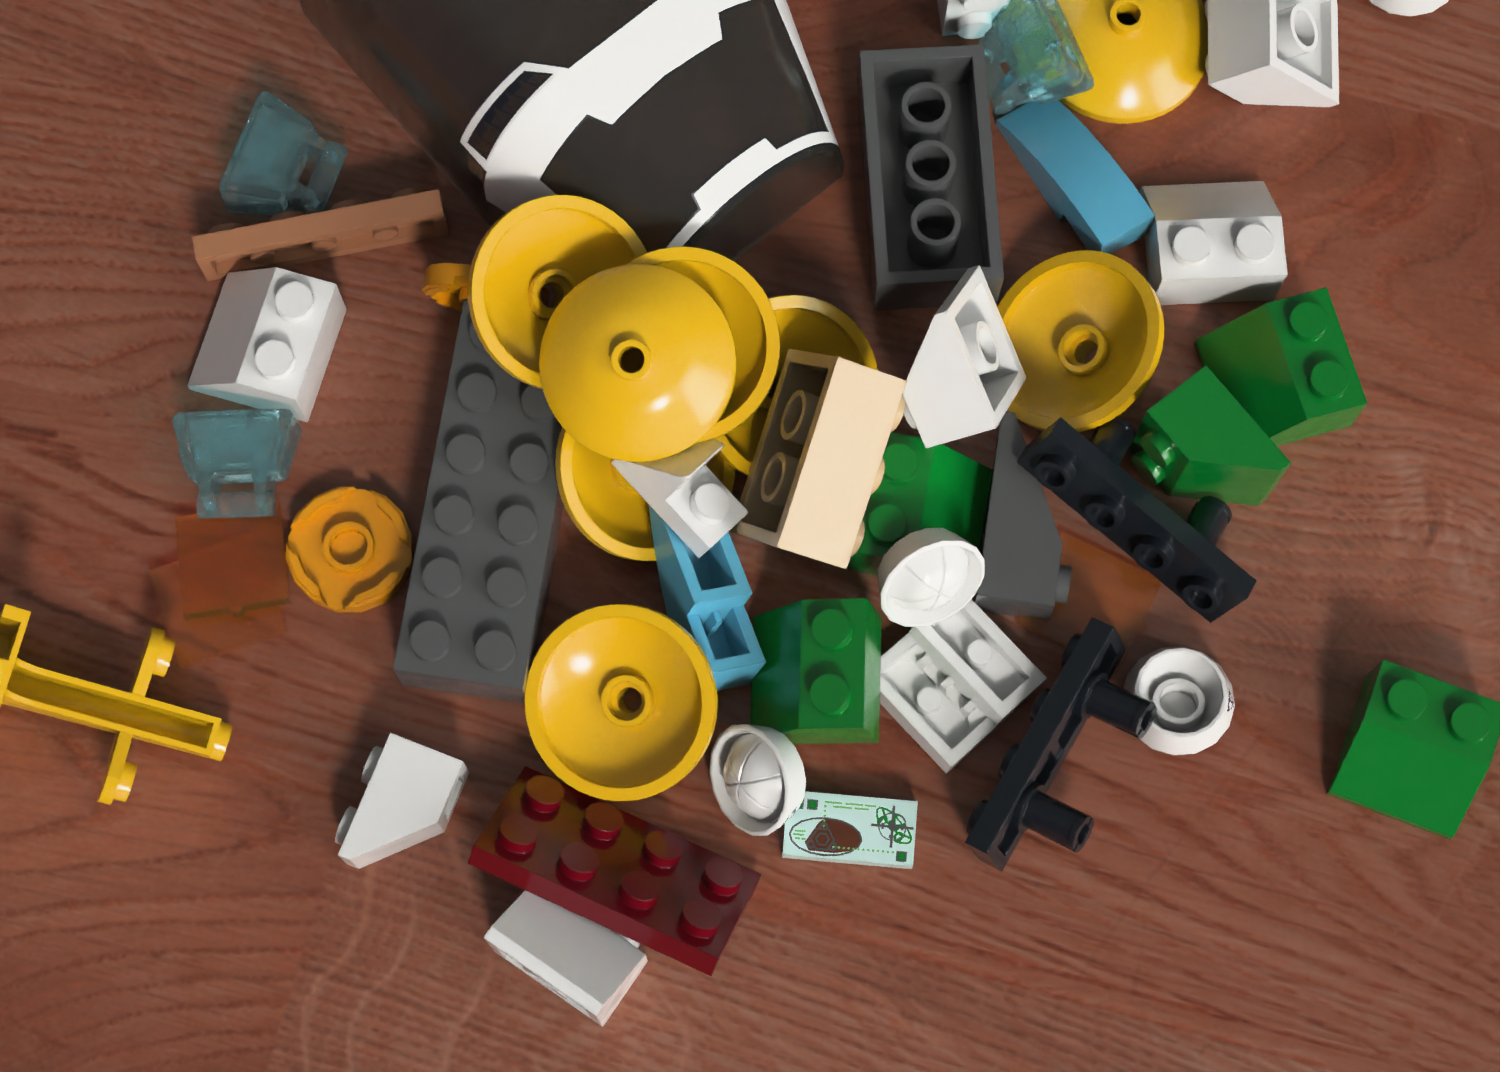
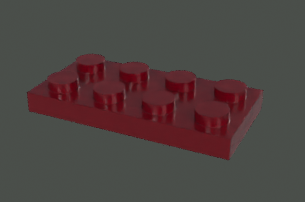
(615, 870)

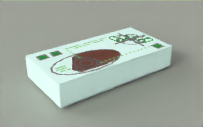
(852, 830)

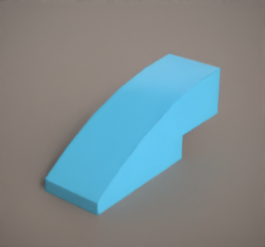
(1077, 176)
(709, 602)

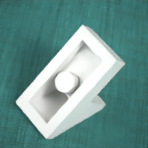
(687, 494)

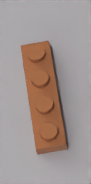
(303, 238)

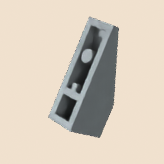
(1019, 538)

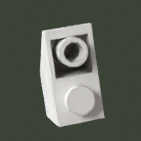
(405, 801)

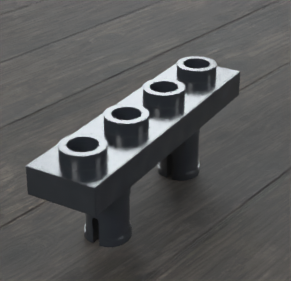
(1128, 514)
(1056, 721)

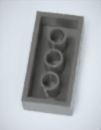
(927, 173)

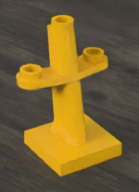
(108, 708)

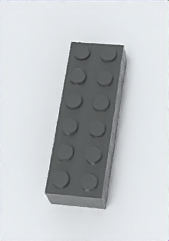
(483, 534)

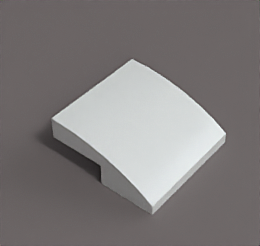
(955, 683)

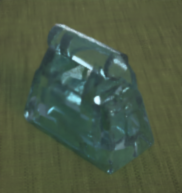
(1039, 52)
(271, 159)
(237, 448)

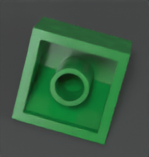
(1288, 367)
(1206, 445)
(920, 492)
(819, 671)
(1416, 749)

